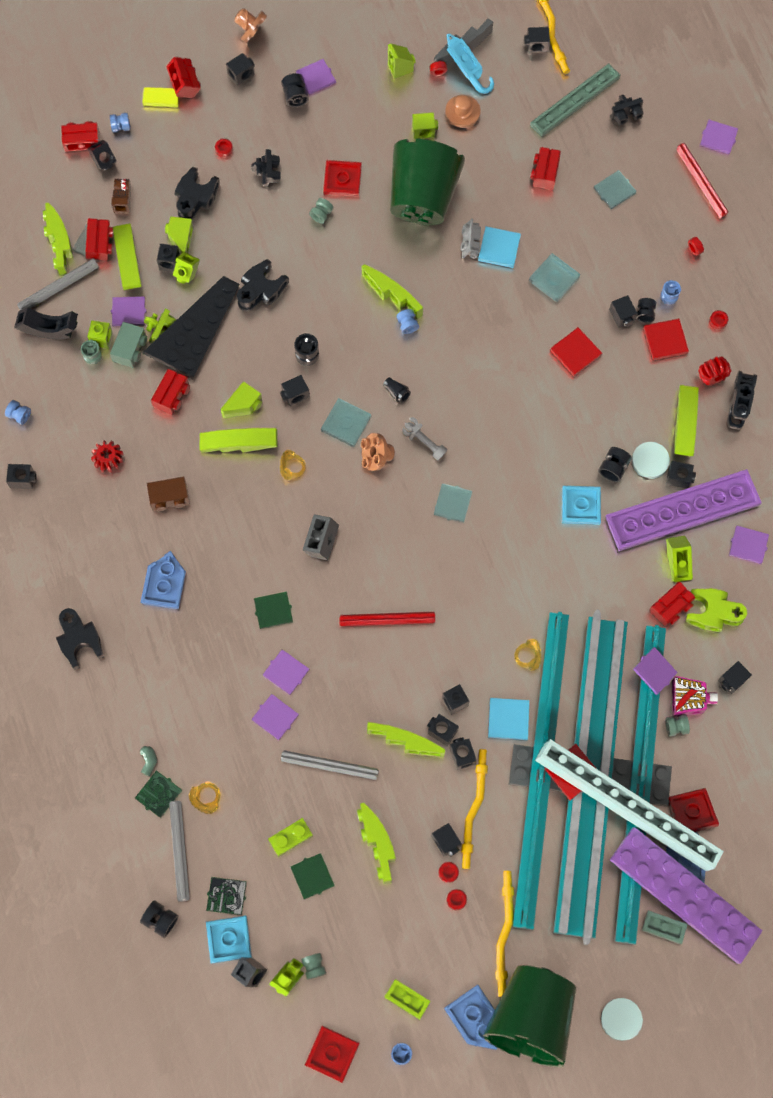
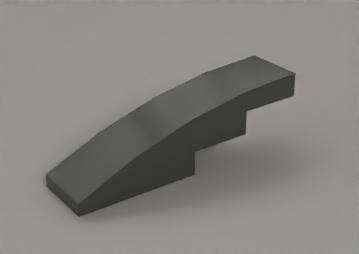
(472, 38)

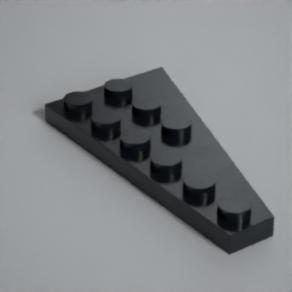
(190, 335)

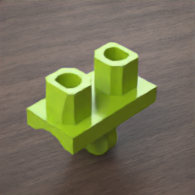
(164, 320)
(287, 977)

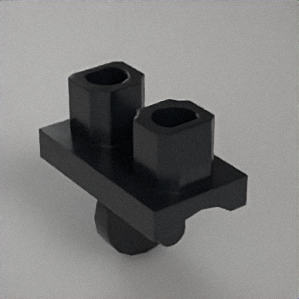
(627, 107)
(263, 167)

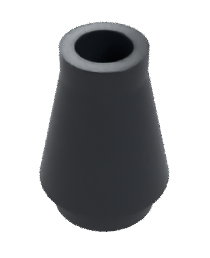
(397, 390)

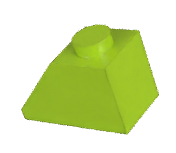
(400, 60)
(180, 233)
(242, 402)
(680, 558)

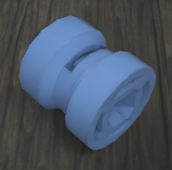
(119, 122)
(670, 292)
(407, 321)
(18, 412)
(401, 1054)

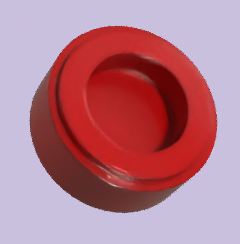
(438, 68)
(224, 147)
(695, 246)
(718, 320)
(448, 872)
(456, 899)

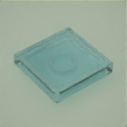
(554, 277)
(346, 422)

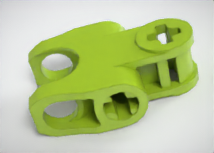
(717, 612)

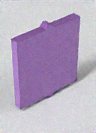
(316, 76)
(719, 137)
(128, 310)
(749, 544)
(655, 670)
(286, 672)
(275, 717)

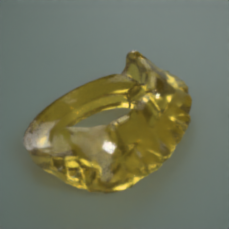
(285, 472)
(534, 645)
(194, 795)

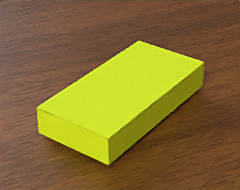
(160, 97)

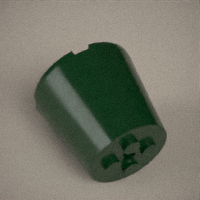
(423, 180)
(534, 1016)

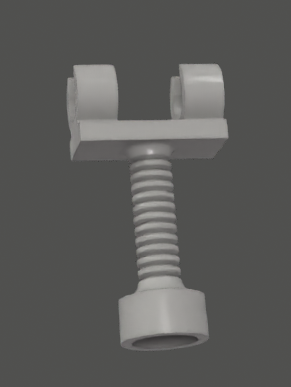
(438, 451)

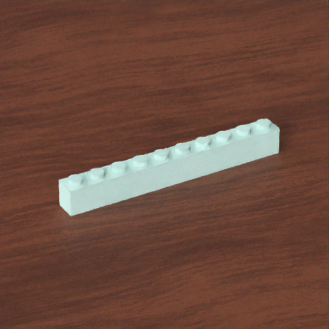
(629, 805)

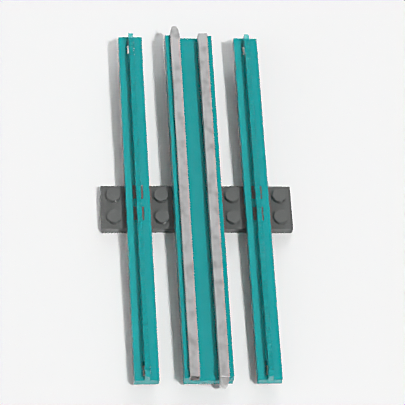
(585, 816)

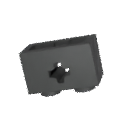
(320, 537)

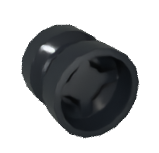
(646, 310)

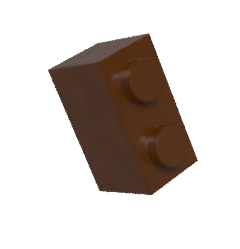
(168, 493)

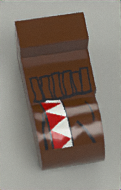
(121, 195)

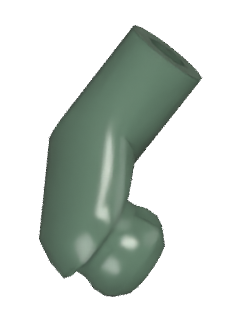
(150, 759)

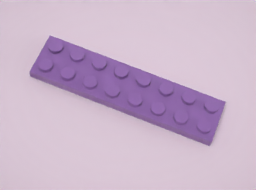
(683, 510)
(686, 895)

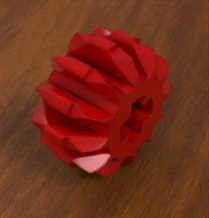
(714, 370)
(107, 449)

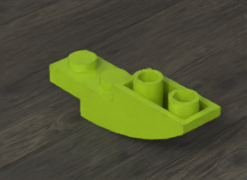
(58, 238)
(376, 835)

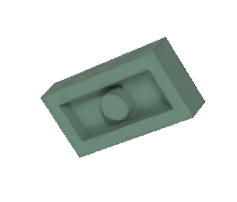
(664, 927)

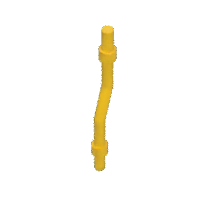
(559, 55)
(467, 847)
(508, 892)

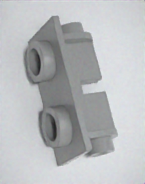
(470, 232)

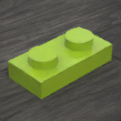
(290, 837)
(407, 999)

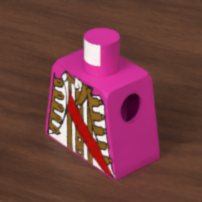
(690, 696)

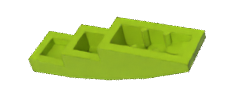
(127, 256)
(387, 288)
(686, 420)
(238, 439)
(413, 743)

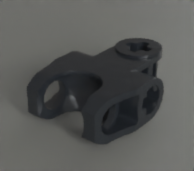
(194, 195)
(259, 288)
(742, 399)
(77, 636)

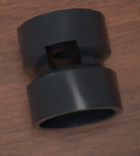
(295, 90)
(306, 349)
(615, 463)
(165, 922)

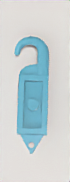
(467, 63)

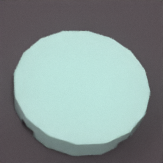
(650, 460)
(621, 1019)

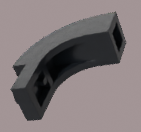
(46, 326)

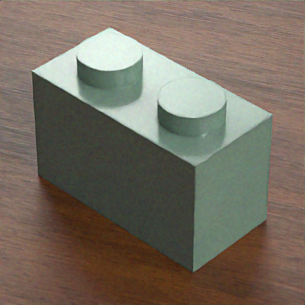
(128, 344)

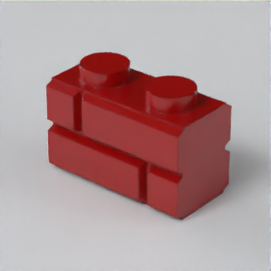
(183, 77)
(79, 136)
(546, 168)
(98, 239)
(170, 391)
(672, 604)

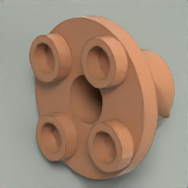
(249, 23)
(462, 111)
(376, 452)

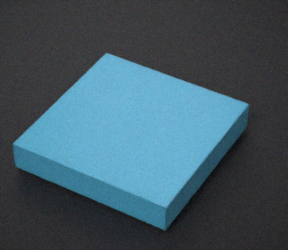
(499, 247)
(581, 505)
(508, 719)
(228, 939)

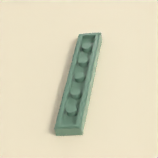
(575, 100)

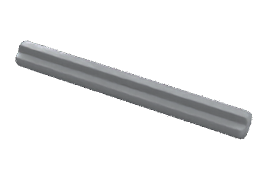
(58, 285)
(330, 765)
(179, 851)

